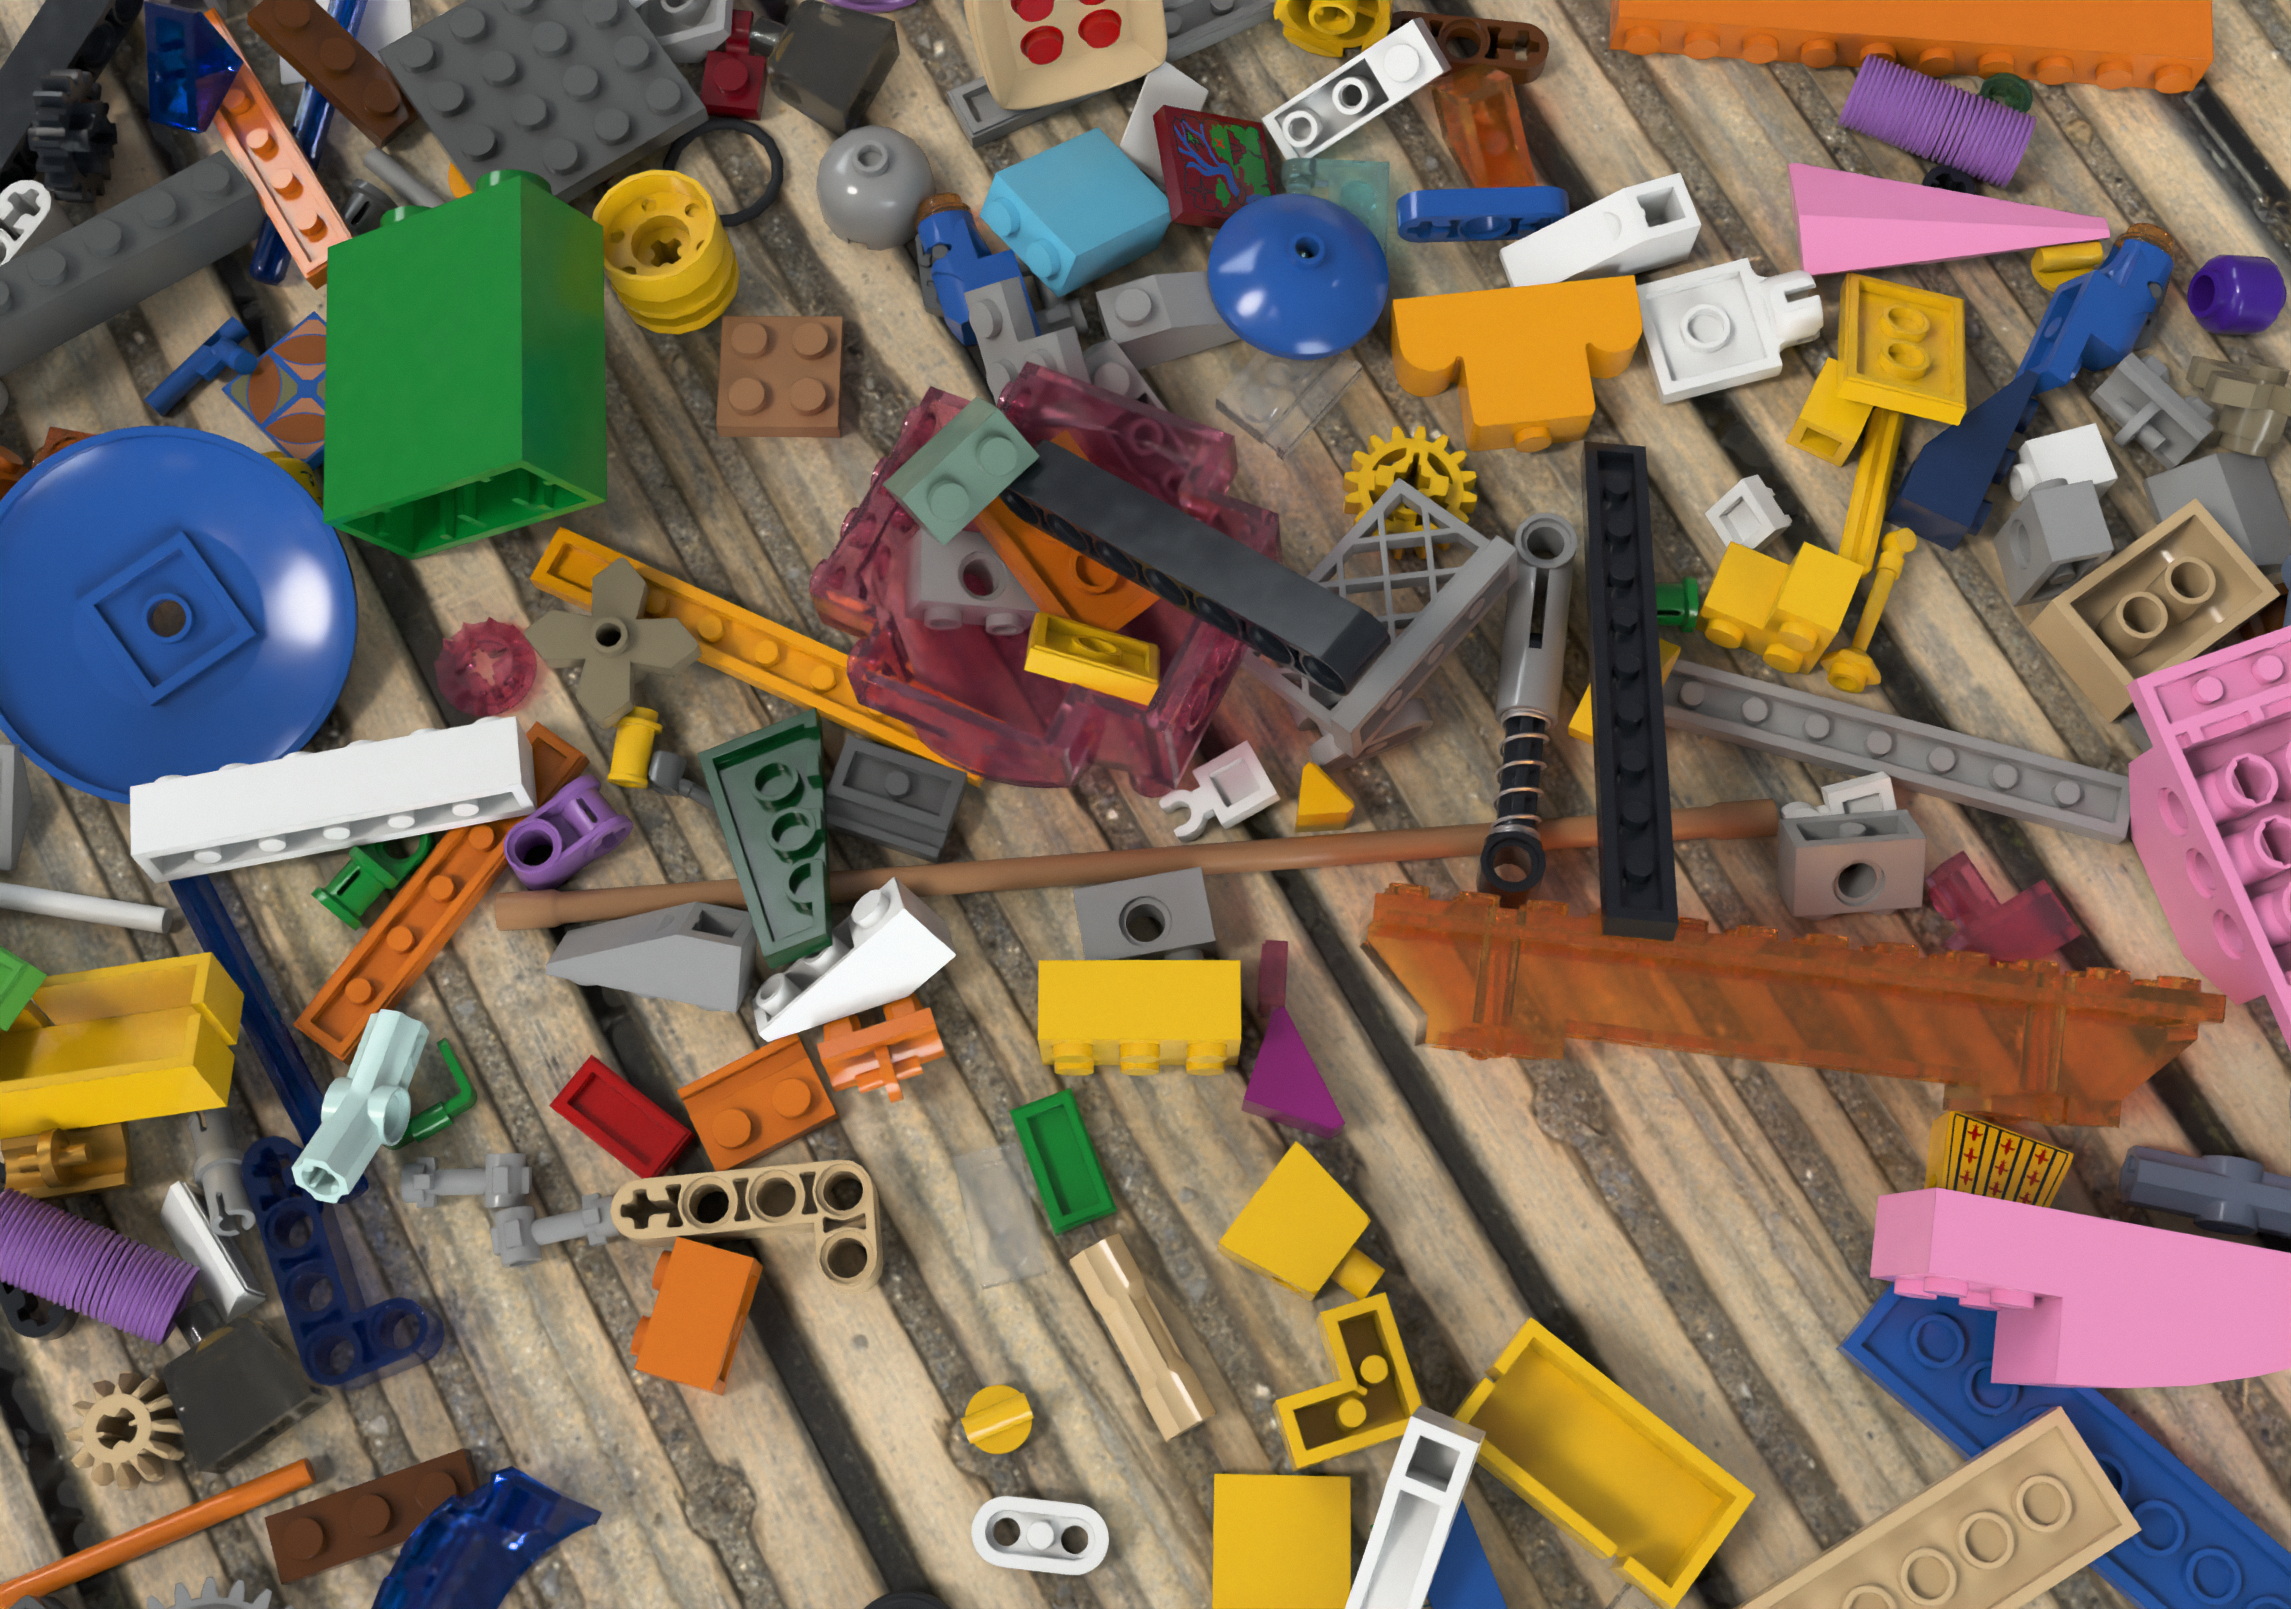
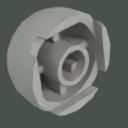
(873, 186)

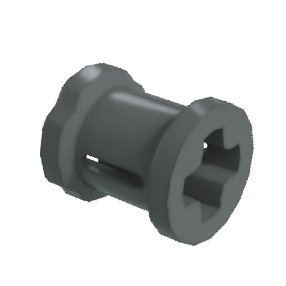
(365, 207)

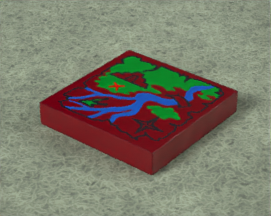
(1211, 164)

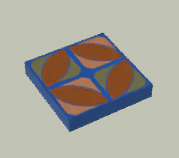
(288, 392)

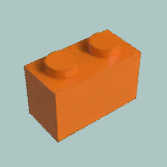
(696, 1315)

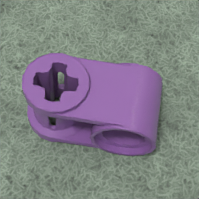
(570, 833)

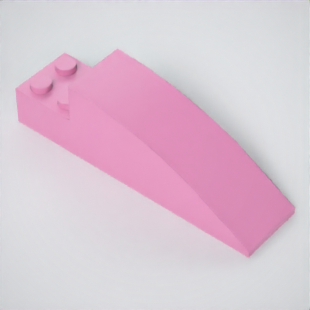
(2090, 1294)

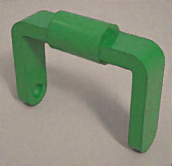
(441, 1114)

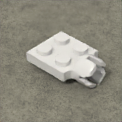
(1723, 327)

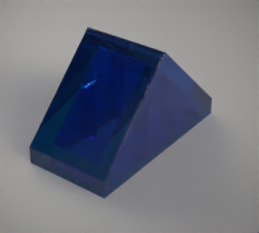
(186, 66)

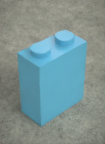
(1077, 211)

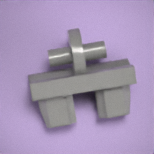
(2153, 411)

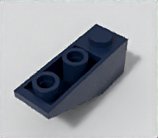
(1953, 471)

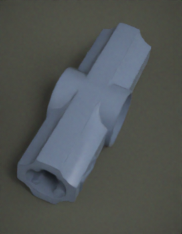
(2215, 1191)

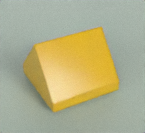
(1321, 803)

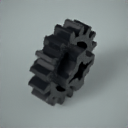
(72, 136)

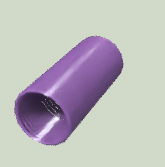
(1913, 109)
(65, 1261)

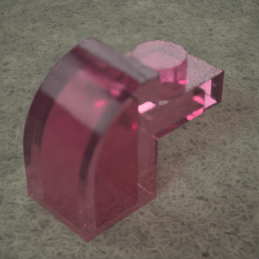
(2021, 928)

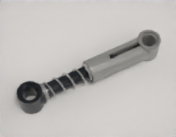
(1528, 704)

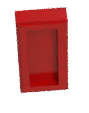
(622, 1120)

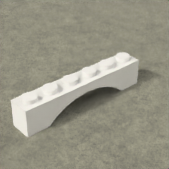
(1416, 1512)

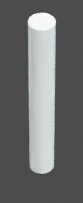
(85, 908)

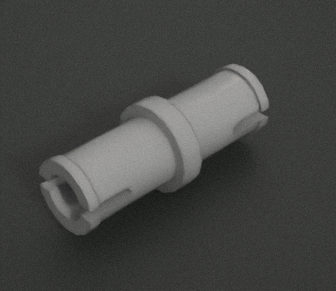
(220, 1171)

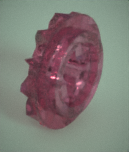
(512, 673)

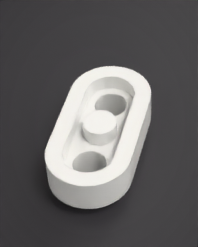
(1040, 1536)

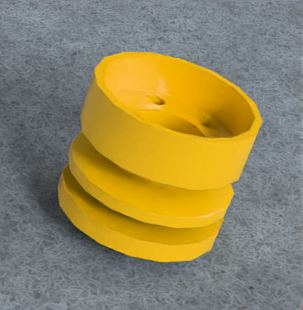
(667, 251)

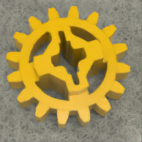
(1416, 460)

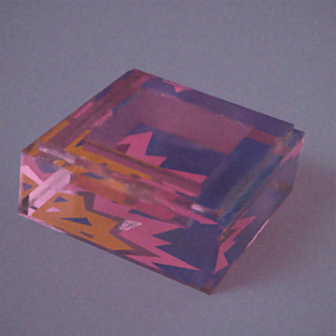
(1272, 977)

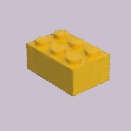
(1139, 1015)

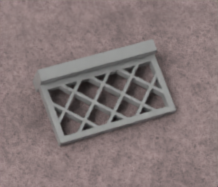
(1428, 634)

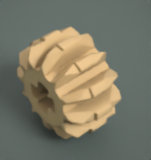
(101, 1431)

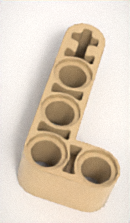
(747, 1217)

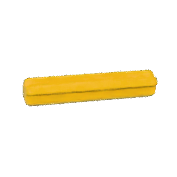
(1871, 487)

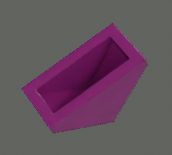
(1288, 1085)

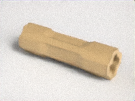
(1163, 1375)

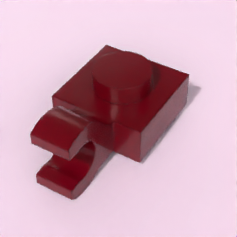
(735, 78)

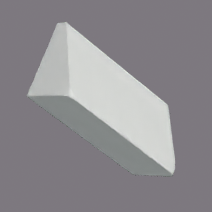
(1161, 87)
(223, 1268)

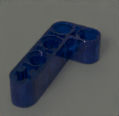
(327, 1257)

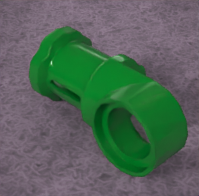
(367, 876)

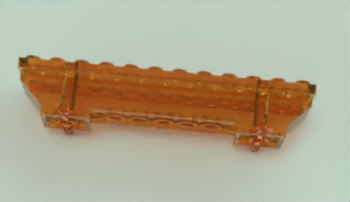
(1999, 1037)

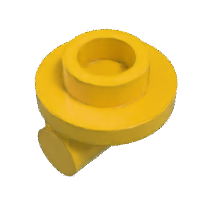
(2064, 262)
(998, 1419)

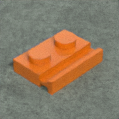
(758, 1104)

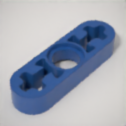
(1479, 213)

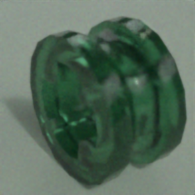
(2009, 86)

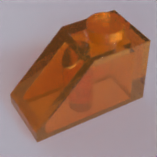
(1483, 127)

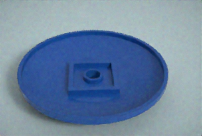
(151, 521)

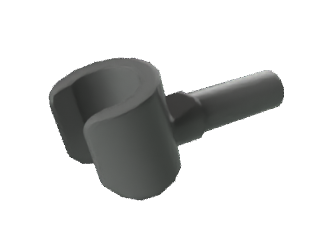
(667, 777)

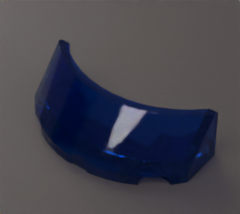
(482, 1544)

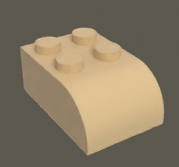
(2152, 607)

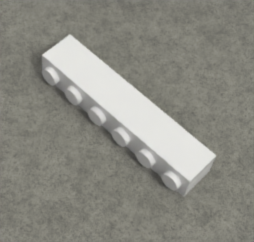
(332, 799)

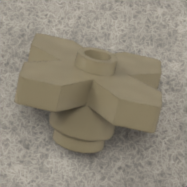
(2253, 400)
(613, 643)

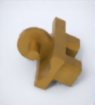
(69, 1161)

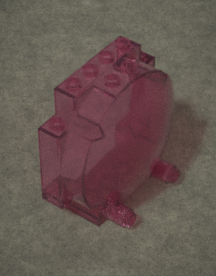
(969, 688)

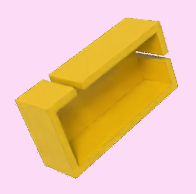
(121, 1046)
(1601, 1465)

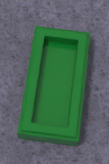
(1063, 1162)

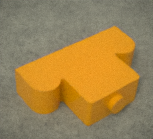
(1518, 355)

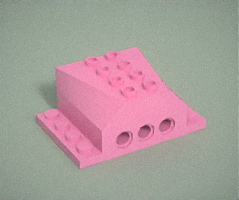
(2218, 813)

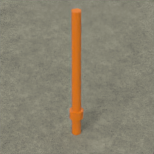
(158, 1533)

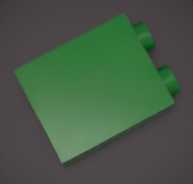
(465, 369)

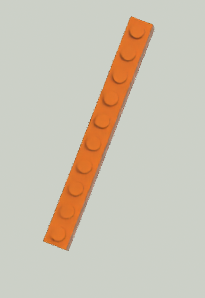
(2050, 41)

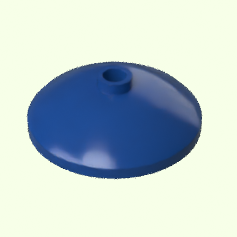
(1294, 302)

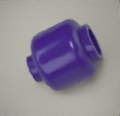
(2237, 294)

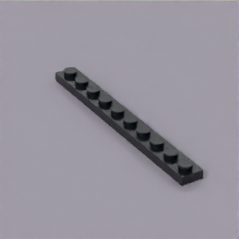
(1627, 697)

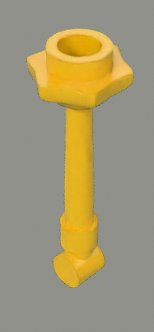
(1851, 667)

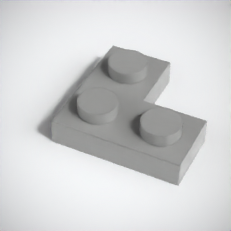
(1009, 340)

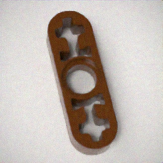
(1482, 32)

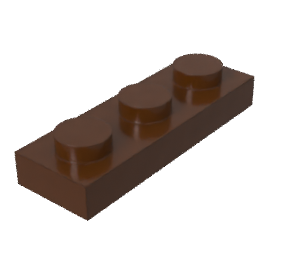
(335, 66)
(365, 1517)

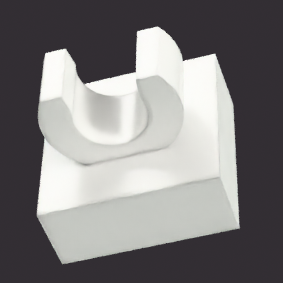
(1748, 515)

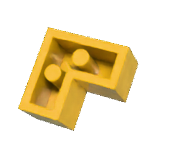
(1778, 607)
(1370, 1391)

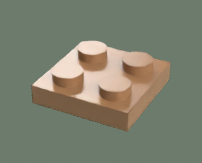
(780, 376)

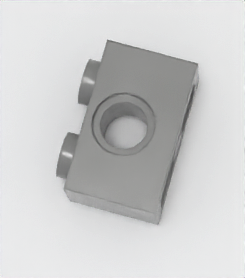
(2052, 540)
(943, 601)
(1820, 847)
(1172, 898)

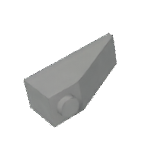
(1162, 317)

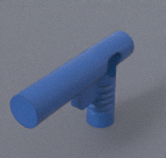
(206, 362)

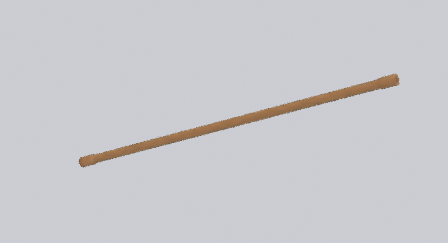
(553, 907)

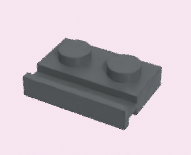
(894, 799)

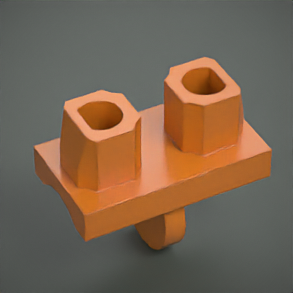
(881, 1052)

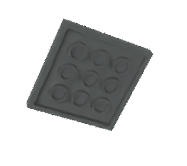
(544, 89)

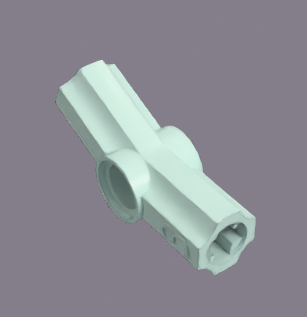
(364, 1108)

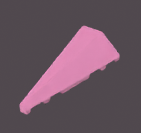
(1881, 223)

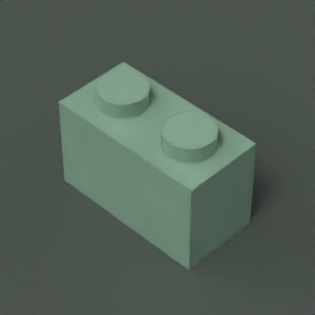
(961, 470)

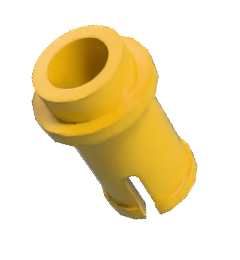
(634, 748)

